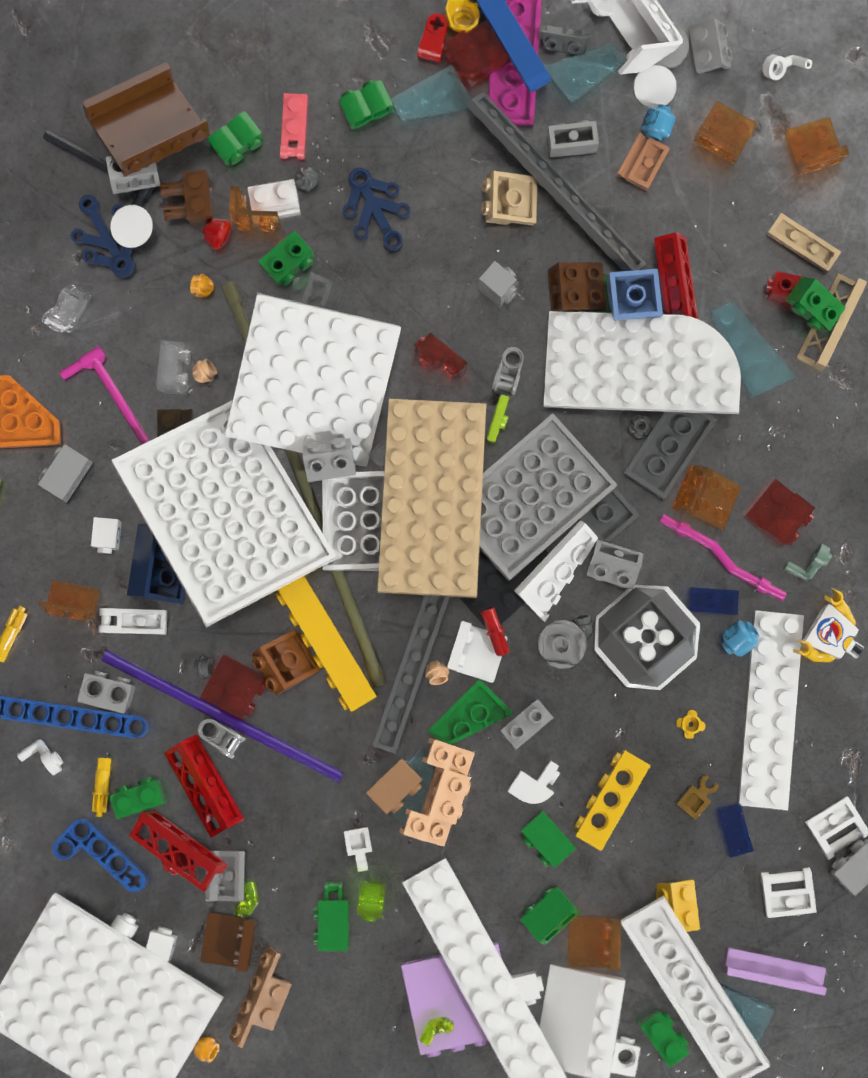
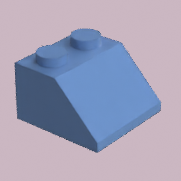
(634, 294)

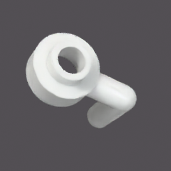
(775, 66)
(51, 760)

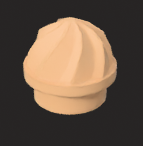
(204, 371)
(436, 672)

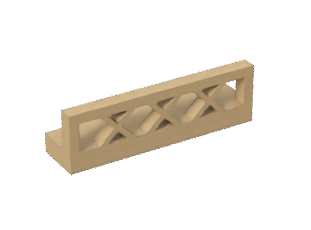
(835, 333)

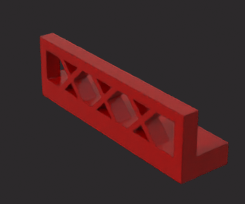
(675, 275)
(206, 783)
(183, 842)

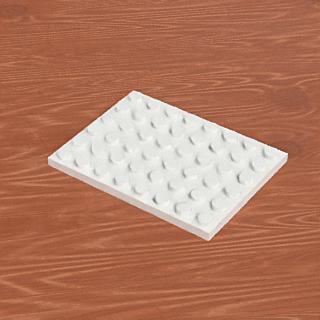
(222, 514)
(100, 1000)

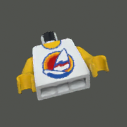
(831, 632)

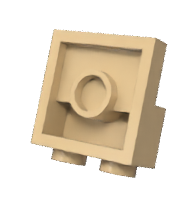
(509, 198)

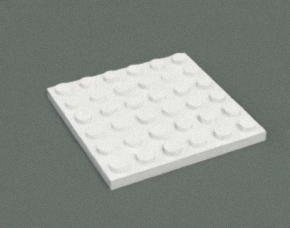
(311, 377)

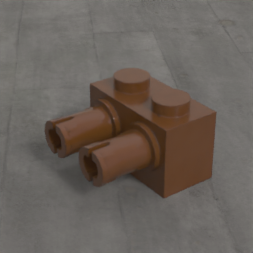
(197, 194)

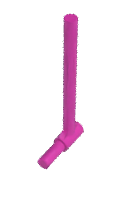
(94, 360)

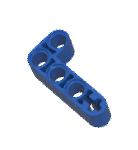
(104, 859)

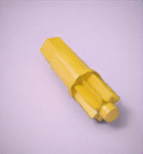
(11, 630)
(101, 786)

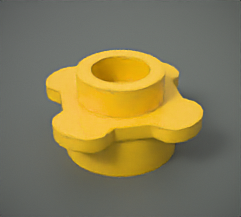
(698, 725)

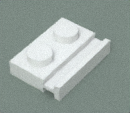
(275, 197)

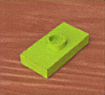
(499, 420)

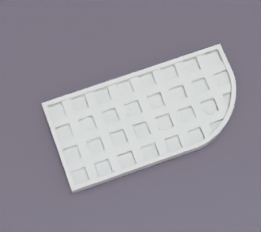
(639, 364)

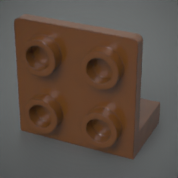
(577, 286)
(228, 941)

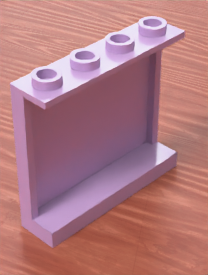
(436, 994)

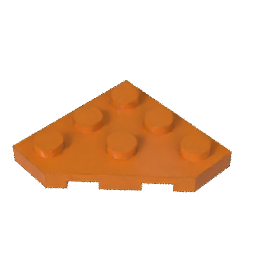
(24, 419)

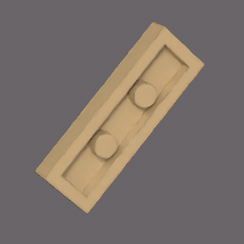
(804, 243)

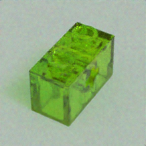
(371, 901)

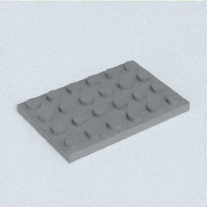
(537, 495)

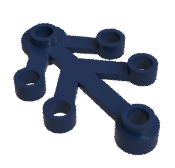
(374, 205)
(105, 241)

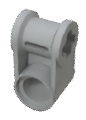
(508, 373)
(222, 737)

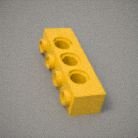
(636, 771)

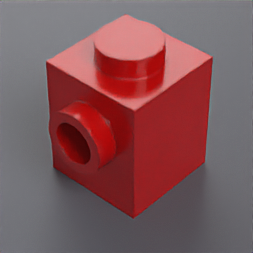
(781, 286)

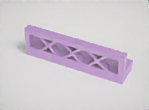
(774, 971)

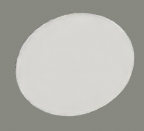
(655, 86)
(131, 226)

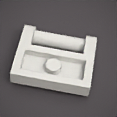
(834, 820)
(788, 901)

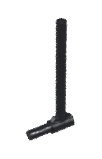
(141, 194)

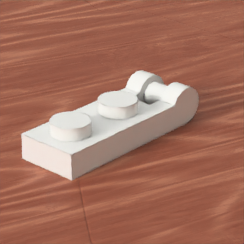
(133, 621)

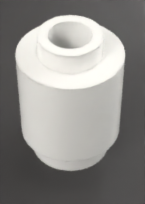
(125, 924)

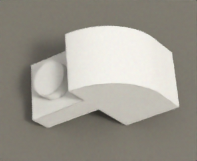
(534, 791)

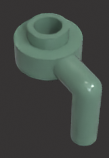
(819, 558)

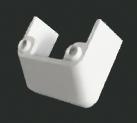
(644, 29)

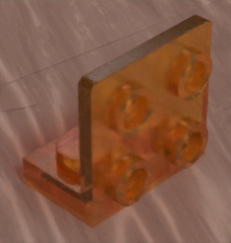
(725, 132)
(815, 146)
(247, 219)
(707, 496)
(72, 599)
(594, 942)

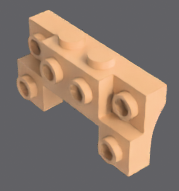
(444, 794)

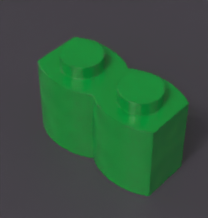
(365, 104)
(236, 138)

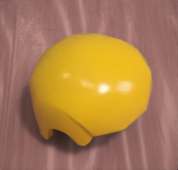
(462, 15)

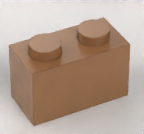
(395, 786)

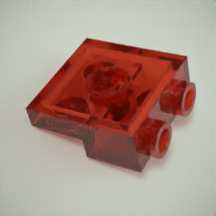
(476, 53)
(435, 353)
(780, 513)
(234, 687)

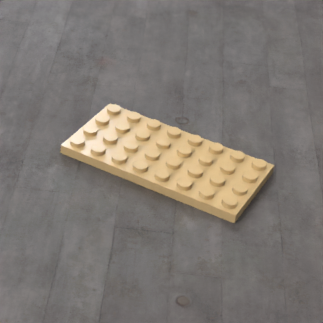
(432, 498)

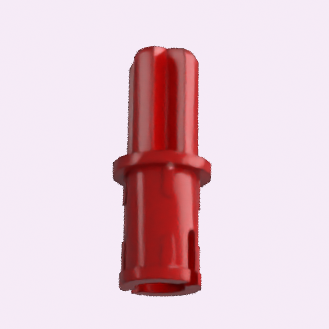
(495, 631)

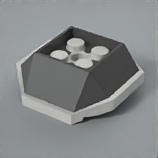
(620, 640)

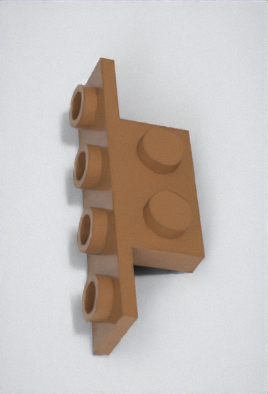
(263, 999)

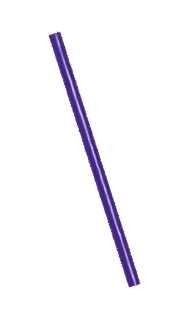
(222, 716)

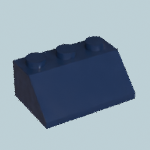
(150, 571)

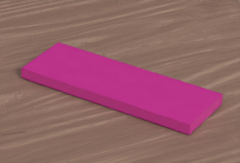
(505, 84)

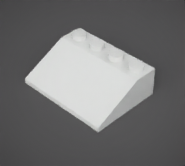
(353, 520)
(582, 1019)

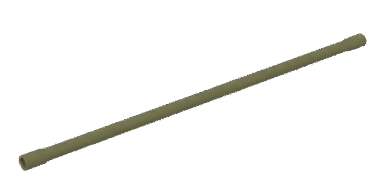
(372, 665)

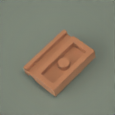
(643, 161)

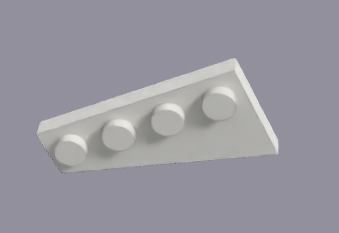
(547, 580)

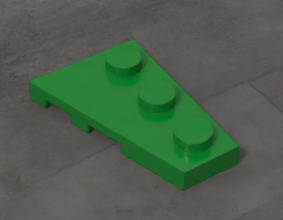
(470, 714)

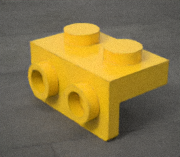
(682, 900)

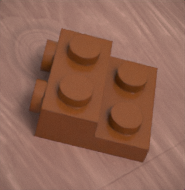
(285, 662)

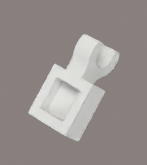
(358, 844)

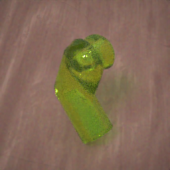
(250, 902)
(434, 1027)

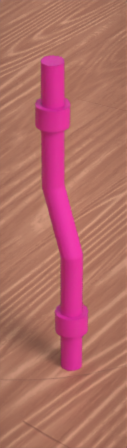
(762, 585)

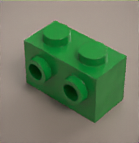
(287, 259)
(815, 304)
(137, 799)
(547, 839)
(549, 915)
(662, 1036)

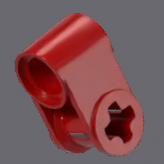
(432, 42)

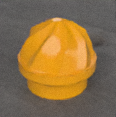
(201, 285)
(206, 1049)

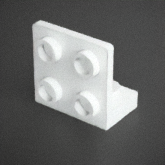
(474, 653)

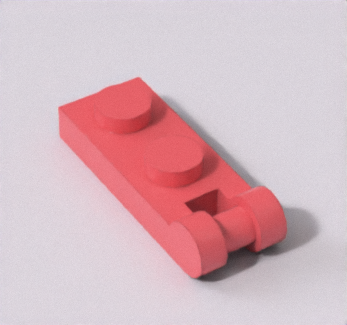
(294, 125)

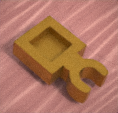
(695, 800)

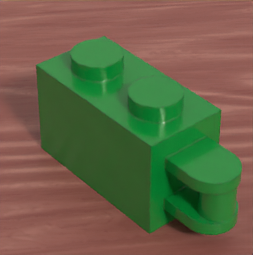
(332, 920)

